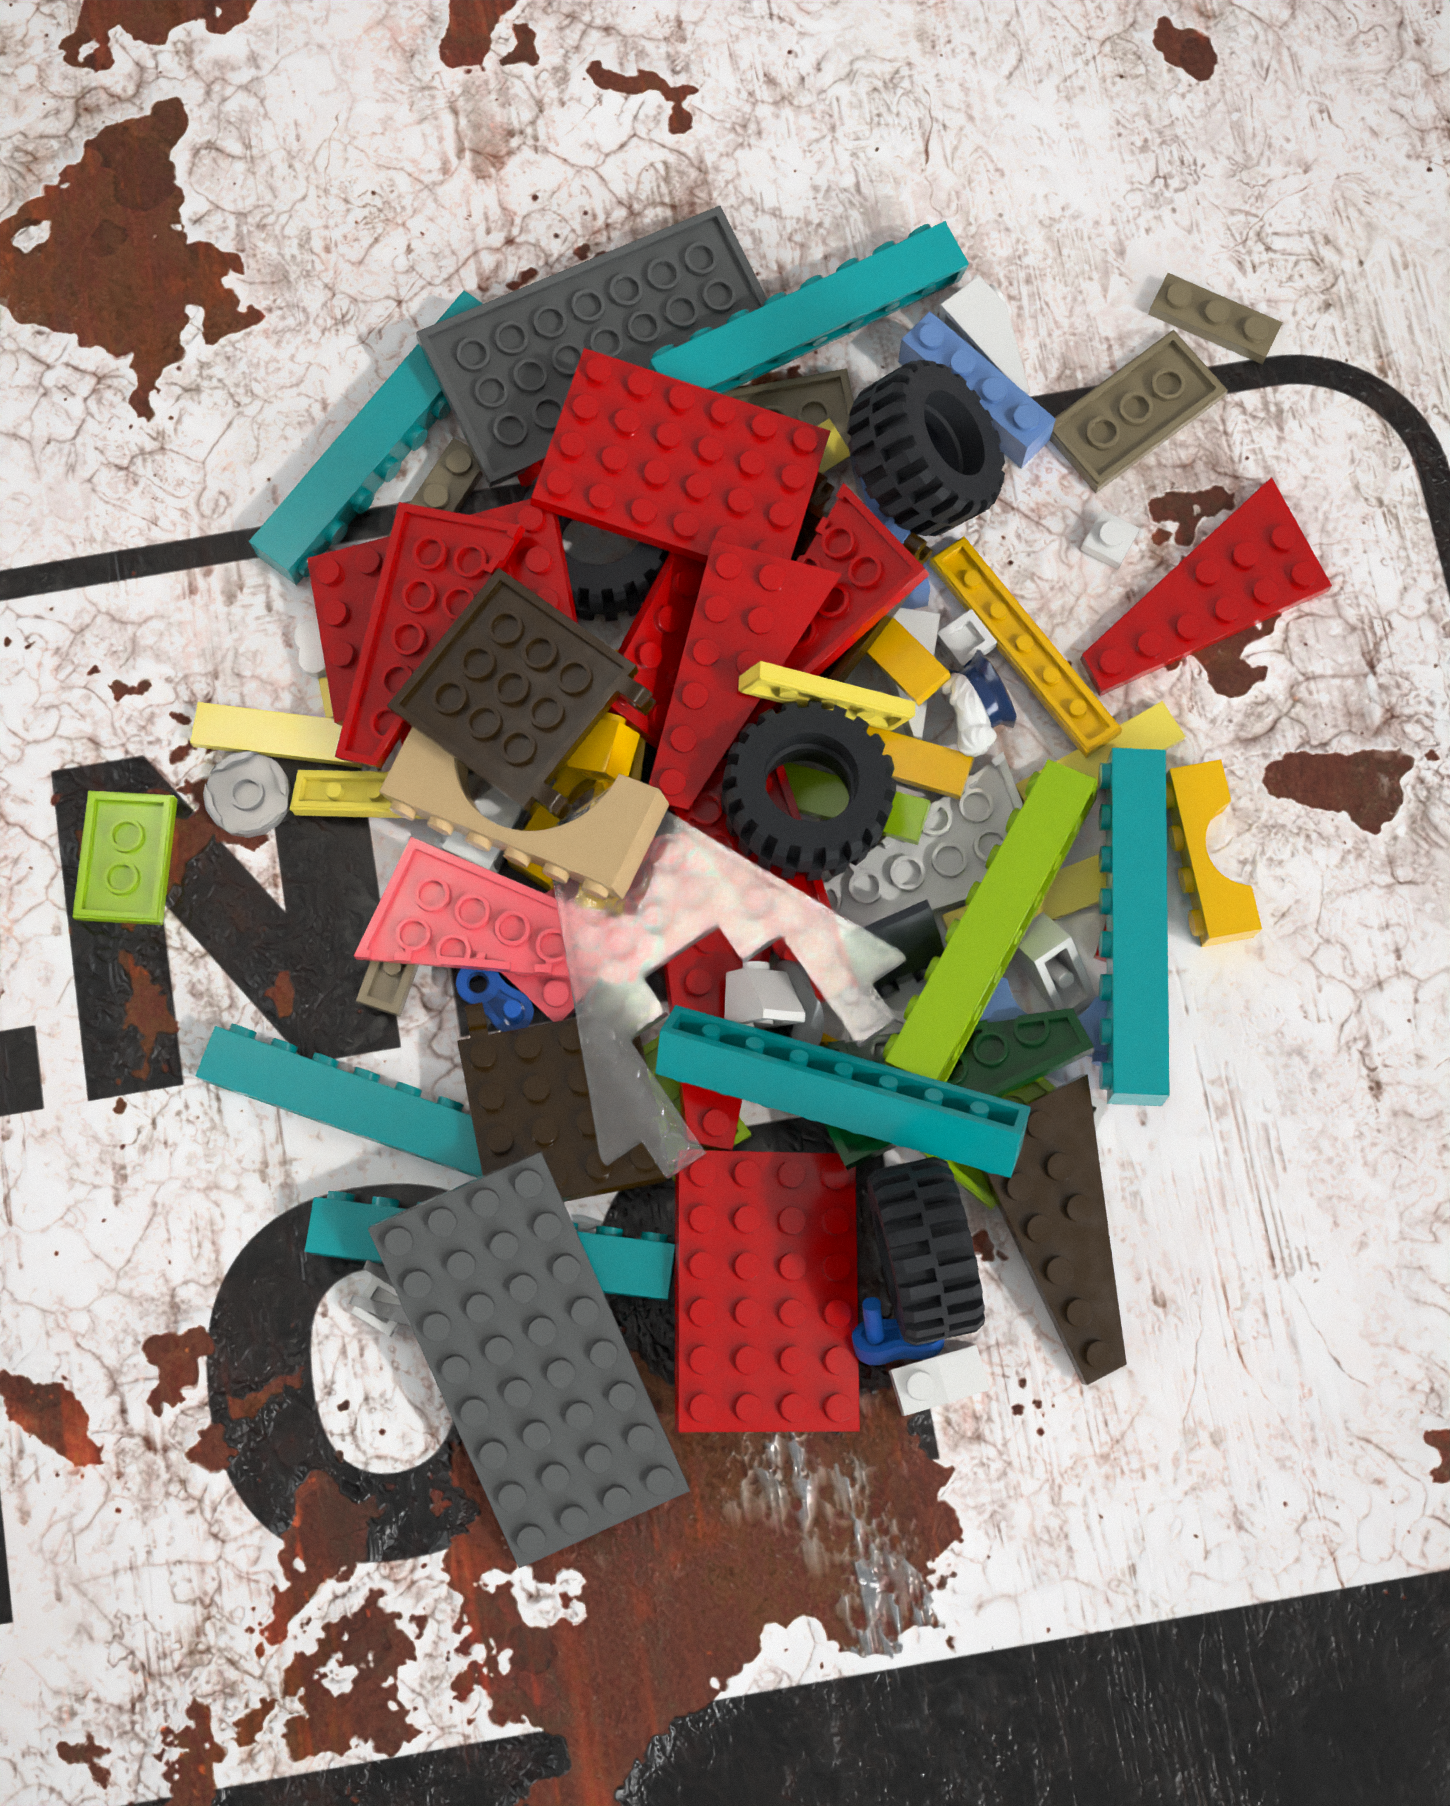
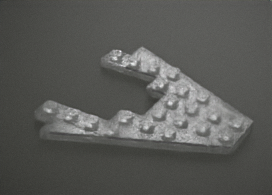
(676, 899)

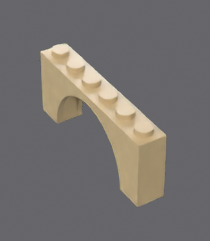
(595, 849)

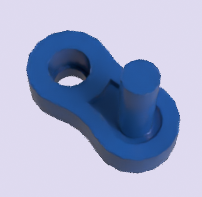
(502, 1004)
(880, 1340)

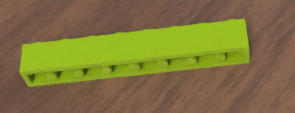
(993, 923)

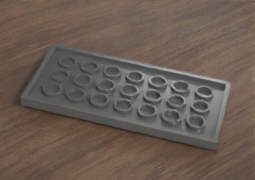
(517, 355)
(529, 1358)

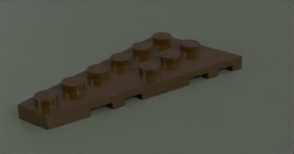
(1062, 1227)

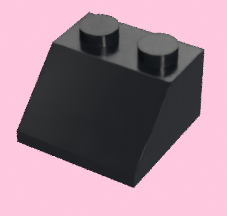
(916, 936)

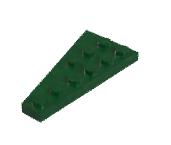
(994, 1062)

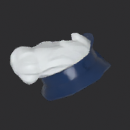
(978, 704)

